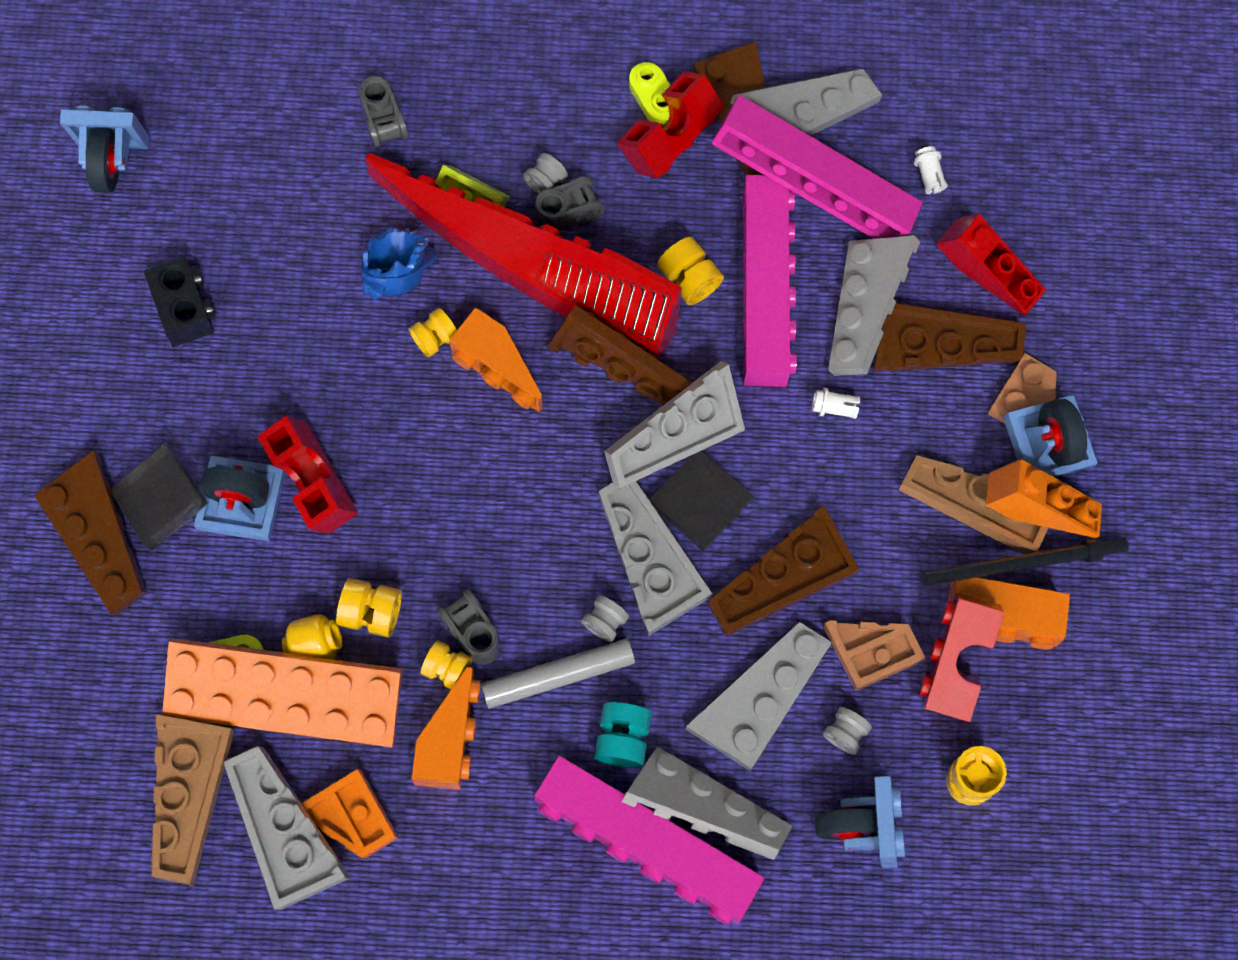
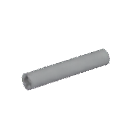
(557, 673)

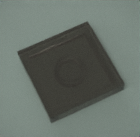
(159, 496)
(701, 500)

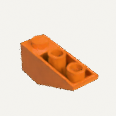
(489, 350)
(1041, 500)
(442, 744)

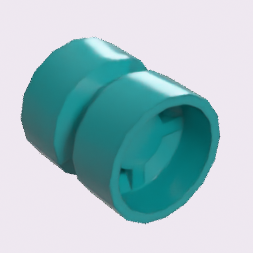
(620, 748)

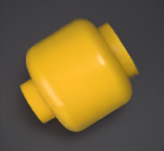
(313, 637)

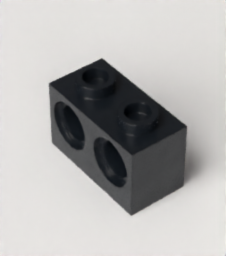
(176, 302)

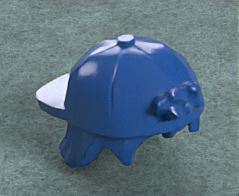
(395, 262)

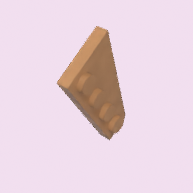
(964, 499)
(185, 793)

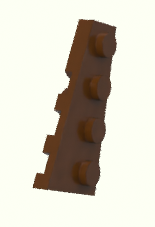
(733, 74)
(941, 339)
(612, 351)
(88, 523)
(795, 569)

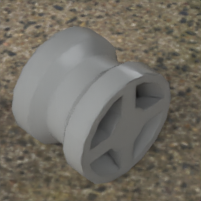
(545, 174)
(605, 618)
(847, 730)

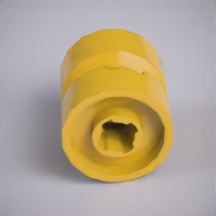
(687, 267)
(357, 600)
(976, 775)

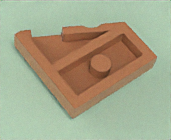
(1027, 386)
(873, 650)

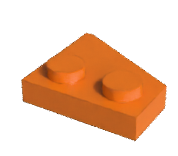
(352, 815)

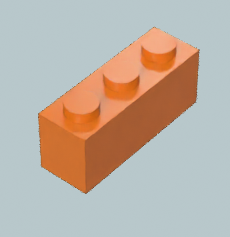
(1029, 612)

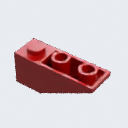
(989, 261)

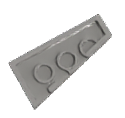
(818, 101)
(866, 298)
(683, 426)
(757, 702)
(283, 835)

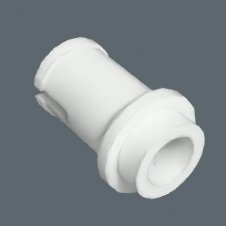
(928, 162)
(835, 403)

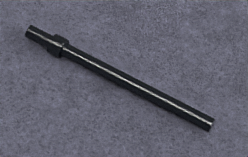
(1088, 550)

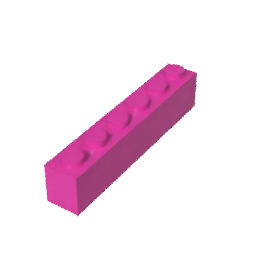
(815, 171)
(766, 283)
(649, 841)

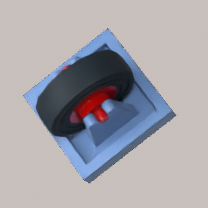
(104, 142)
(1051, 437)
(240, 498)
(867, 823)

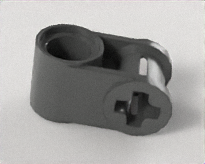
(382, 116)
(574, 204)
(466, 623)

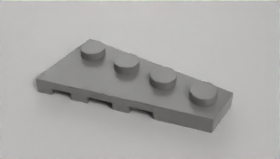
(654, 562)
(693, 796)

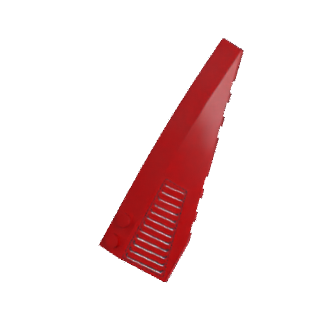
(541, 260)

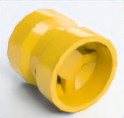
(432, 332)
(447, 665)

